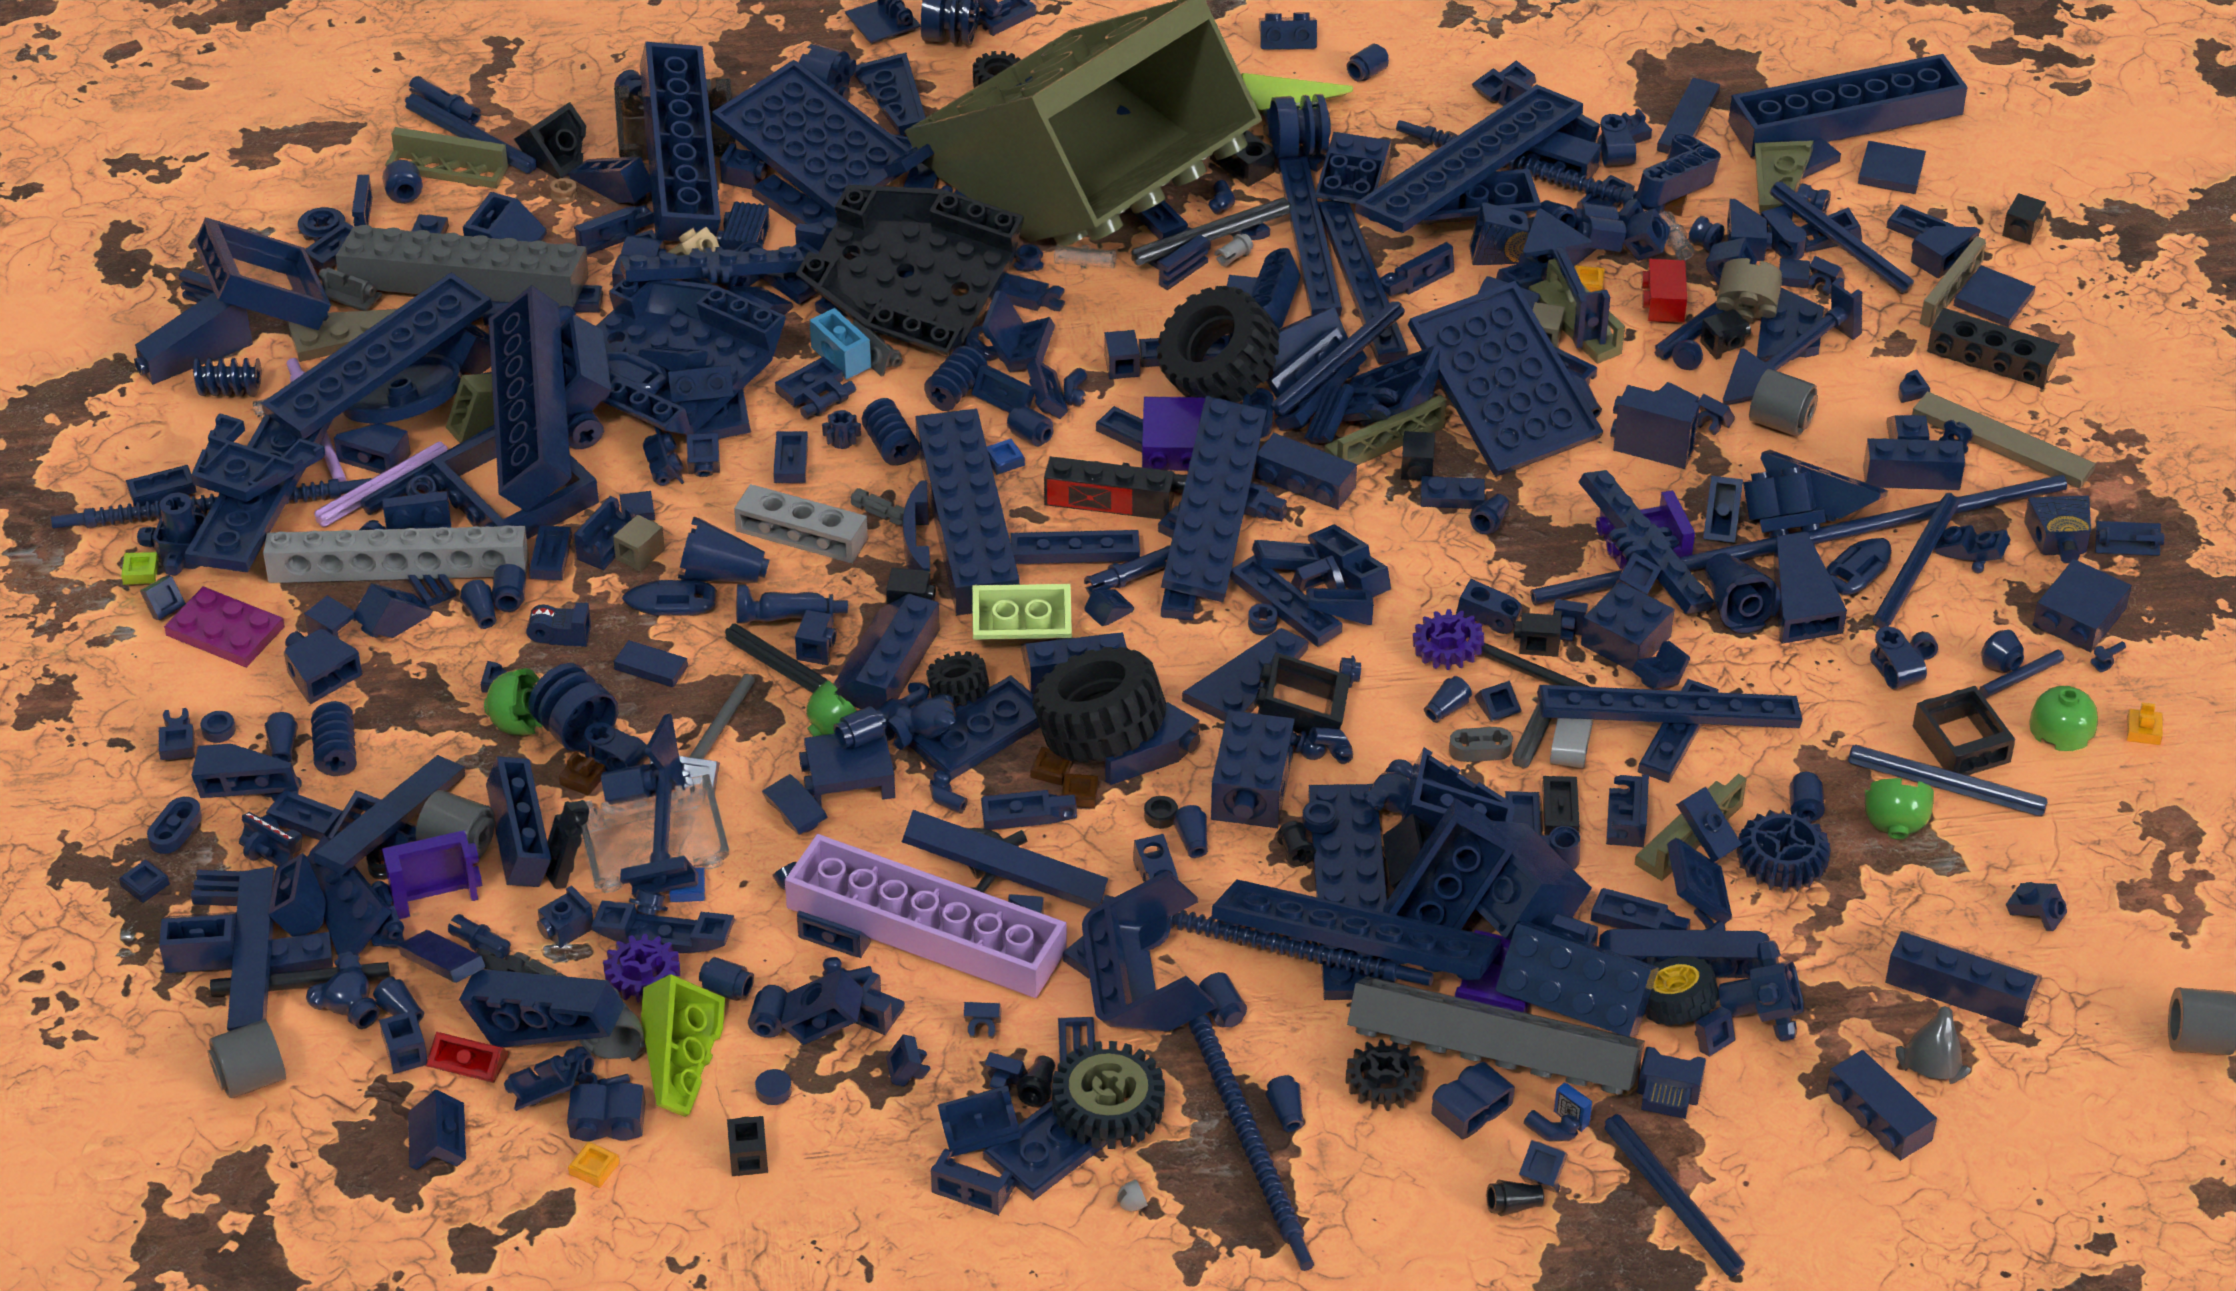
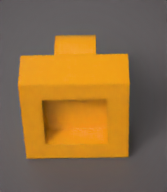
(2145, 725)

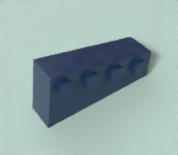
(540, 1007)

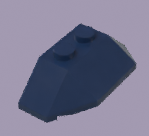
(1409, 377)
(1832, 490)

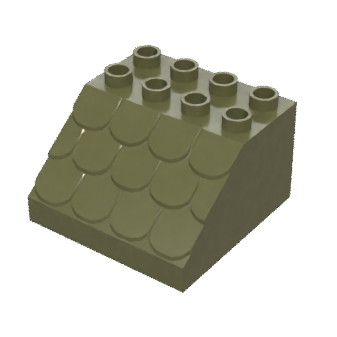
(1057, 139)

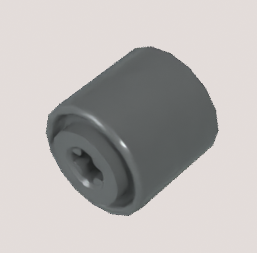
(1783, 402)
(451, 813)
(2202, 1021)
(246, 1059)

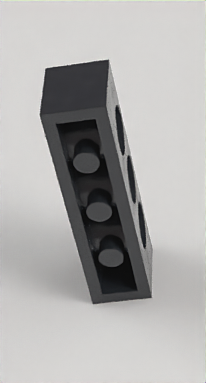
(1993, 348)

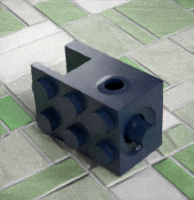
(1252, 769)

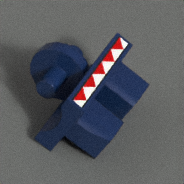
(264, 839)

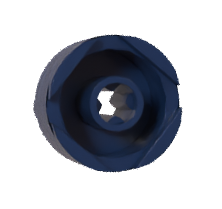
(830, 66)

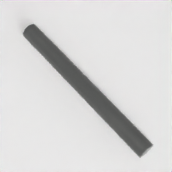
(723, 717)

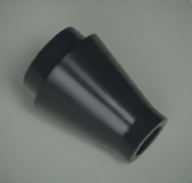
(1036, 1084)
(1511, 1197)

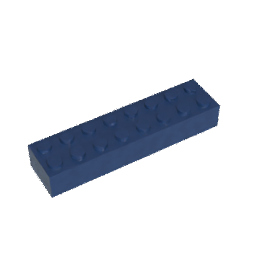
(1849, 103)
(679, 140)
(529, 399)
(965, 504)

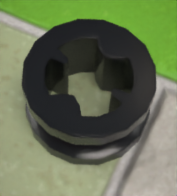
(376, 856)

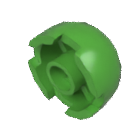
(508, 702)
(826, 709)
(2064, 718)
(1898, 807)

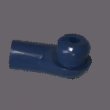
(1335, 741)
(943, 794)
(859, 975)

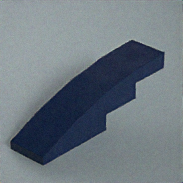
(1534, 269)

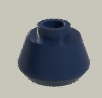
(2002, 651)

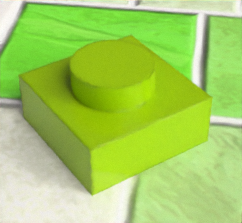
(140, 568)

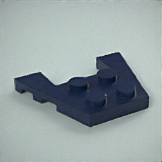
(243, 470)

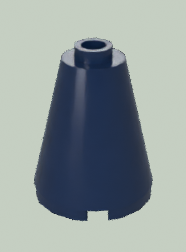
(720, 556)
(1741, 593)

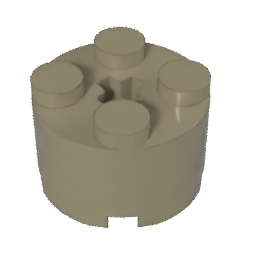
(1749, 288)

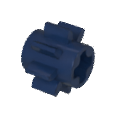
(841, 429)

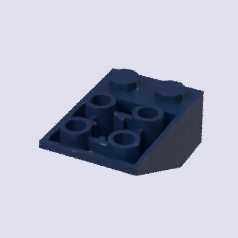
(1353, 167)

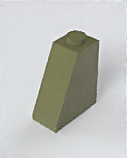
(472, 407)

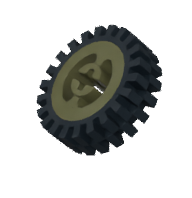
(1113, 1078)

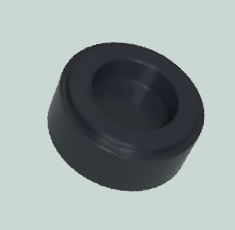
(1160, 811)

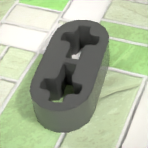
(1480, 744)

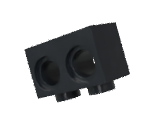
(1251, 163)

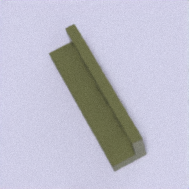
(450, 154)
(1559, 294)
(1389, 433)
(1655, 856)

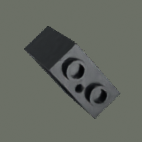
(1306, 678)
(1972, 757)

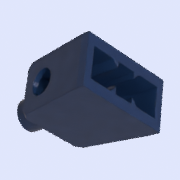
(320, 663)

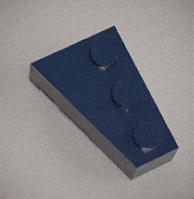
(1436, 786)

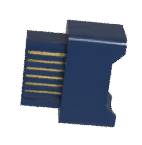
(1670, 1083)

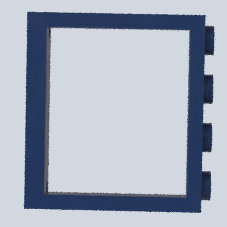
(222, 243)
(577, 496)

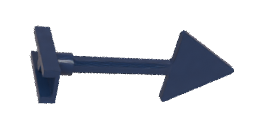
(1555, 237)
(1843, 315)
(663, 871)

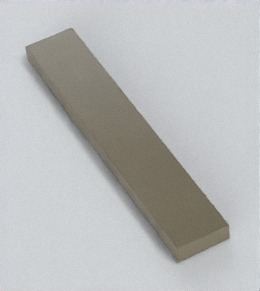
(2007, 440)

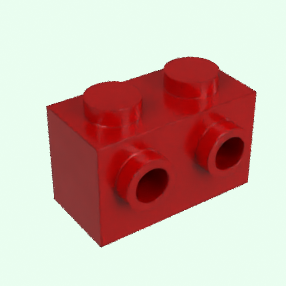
(1665, 290)

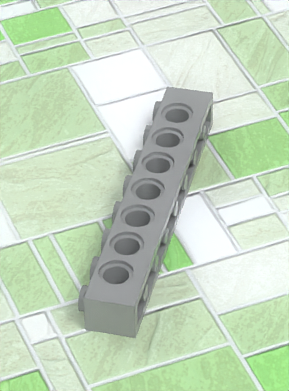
(393, 553)

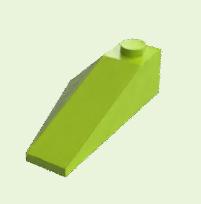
(1264, 87)
(679, 1033)

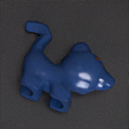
(927, 718)

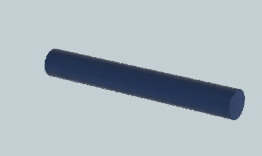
(2021, 673)

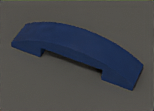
(916, 514)
(621, 920)

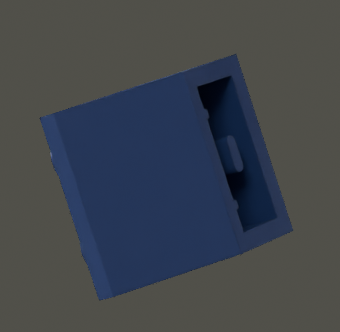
(504, 218)
(197, 942)

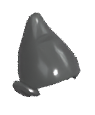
(624, 1041)
(1935, 1050)

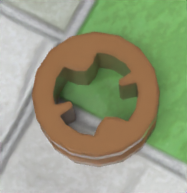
(563, 191)

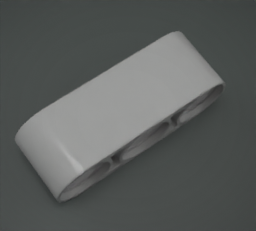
(1571, 742)

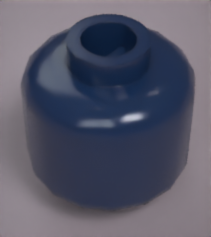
(402, 181)

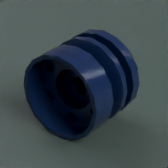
(956, 16)
(1304, 126)
(569, 702)

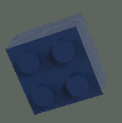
(1627, 626)

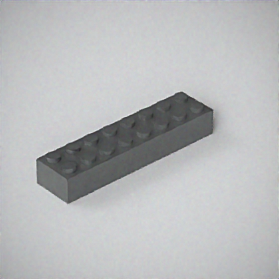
(497, 267)
(1495, 1033)

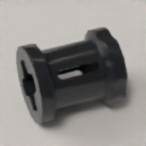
(1298, 848)

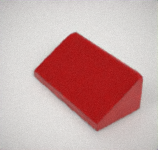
(466, 1057)

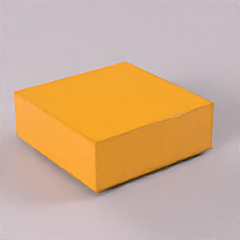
(1591, 277)
(593, 1164)

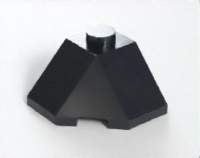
(555, 141)

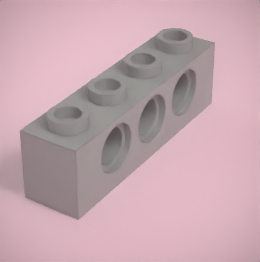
(801, 523)

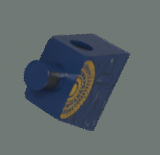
(1498, 235)
(2059, 525)

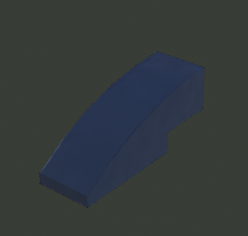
(1352, 558)

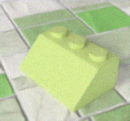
(1022, 611)

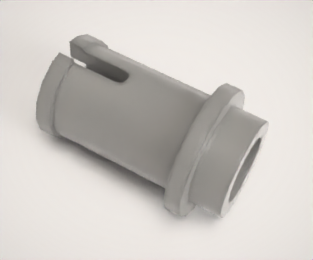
(1237, 247)

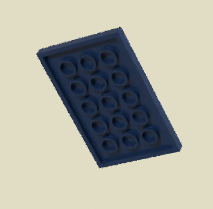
(810, 134)
(1506, 379)

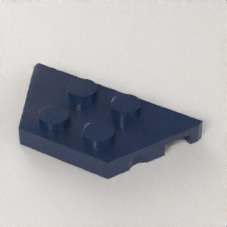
(1792, 319)

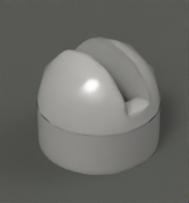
(1131, 1196)

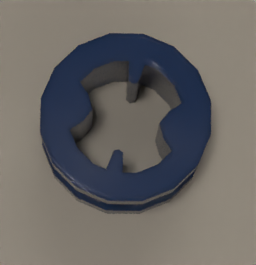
(1264, 611)

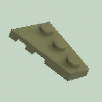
(1779, 163)

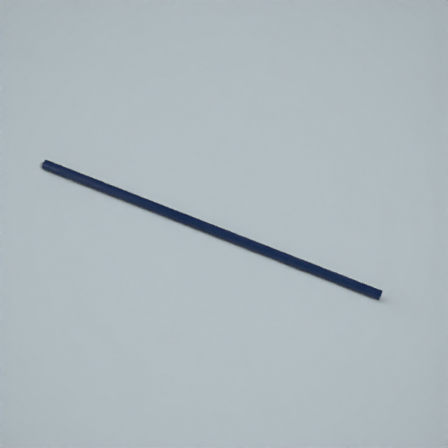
(1824, 534)

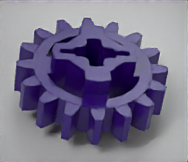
(1448, 639)
(640, 965)

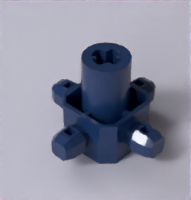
(174, 532)
(1770, 992)

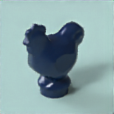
(1390, 787)
(346, 993)

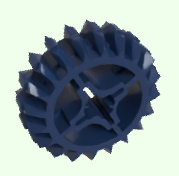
(1783, 850)

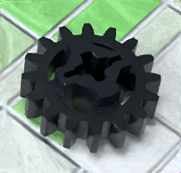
(1384, 1075)

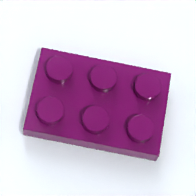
(224, 626)

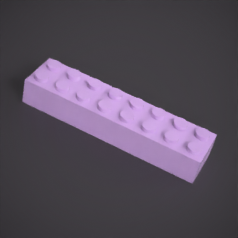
(927, 915)

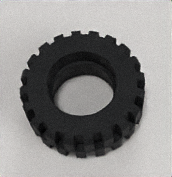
(1200, 324)
(1099, 704)

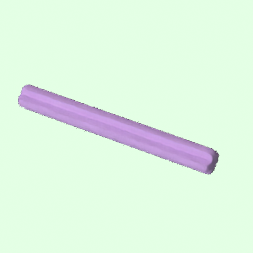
(351, 501)

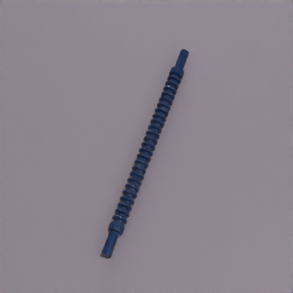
(1430, 135)
(91, 517)
(1303, 949)
(1252, 1142)

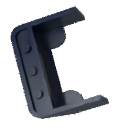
(1119, 959)

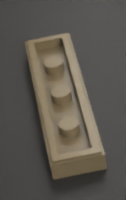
(1953, 281)

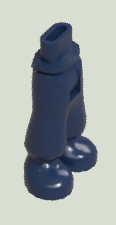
(781, 605)

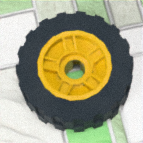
(1682, 991)

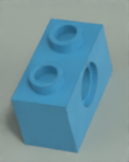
(840, 343)

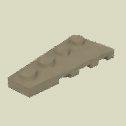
(333, 333)

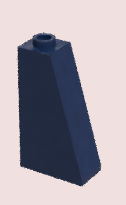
(202, 331)
(1808, 596)

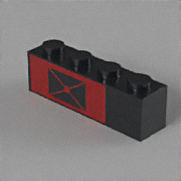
(1108, 488)

